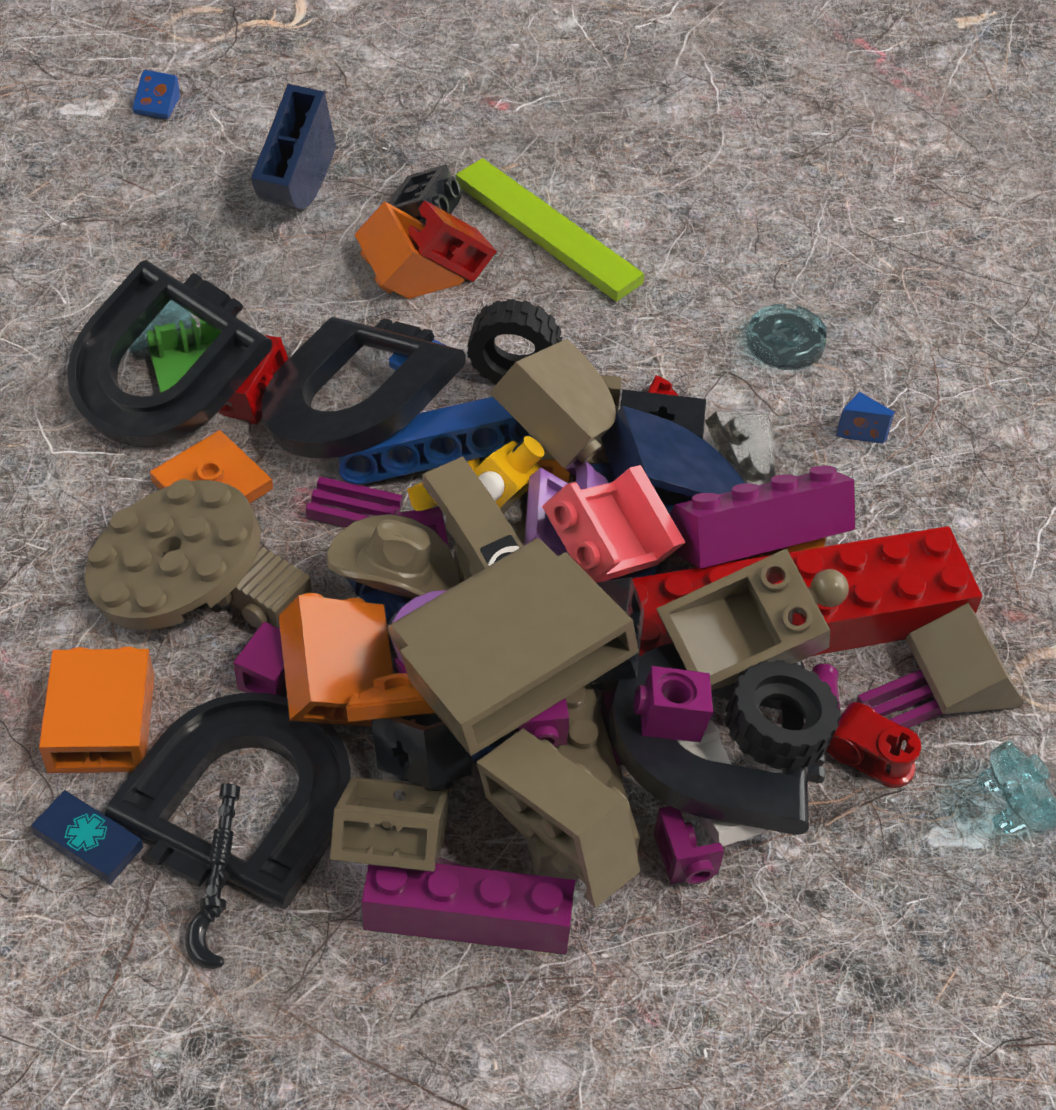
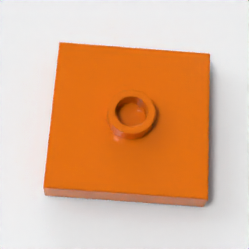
(215, 460)

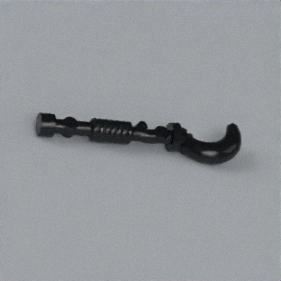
(214, 905)

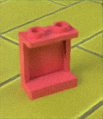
(614, 525)

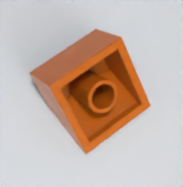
(395, 255)

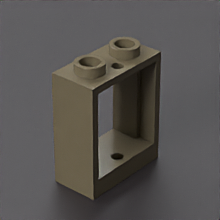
(387, 831)

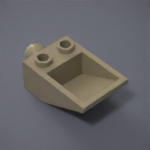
(751, 618)

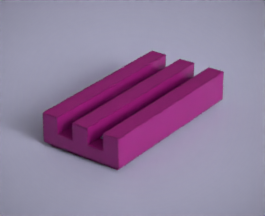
(353, 498)
(899, 687)

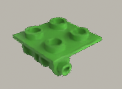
(177, 351)

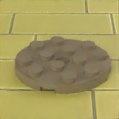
(152, 591)

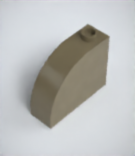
(559, 401)

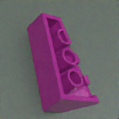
(765, 516)
(470, 906)

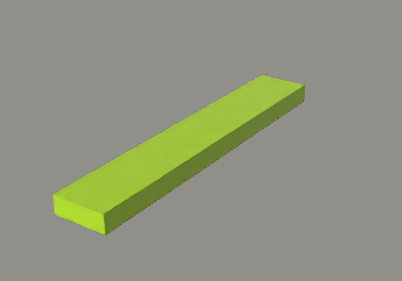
(550, 229)

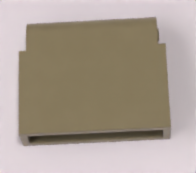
(511, 643)

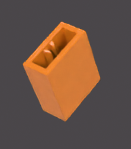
(331, 654)
(97, 710)

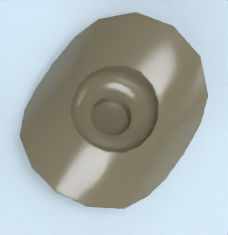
(393, 556)

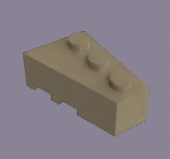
(566, 809)

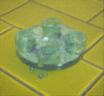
(1023, 788)

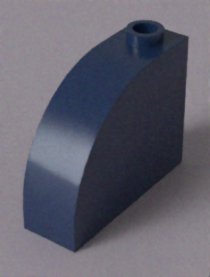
(296, 150)
(670, 455)

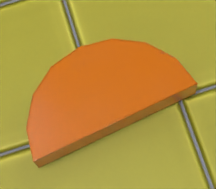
(389, 698)

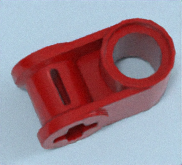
(872, 743)

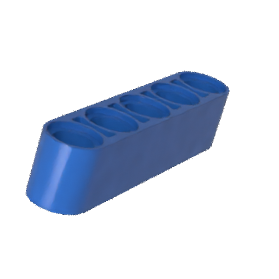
(422, 449)

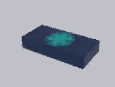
(87, 836)

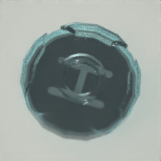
(786, 337)

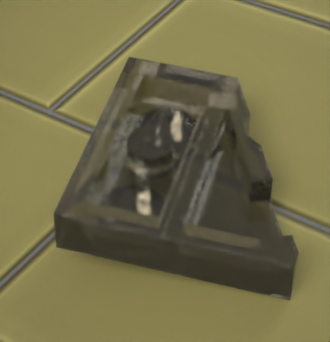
(745, 444)

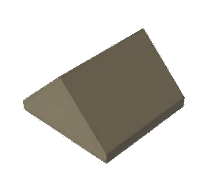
(963, 664)

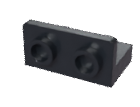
(431, 185)

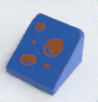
(156, 94)
(865, 420)

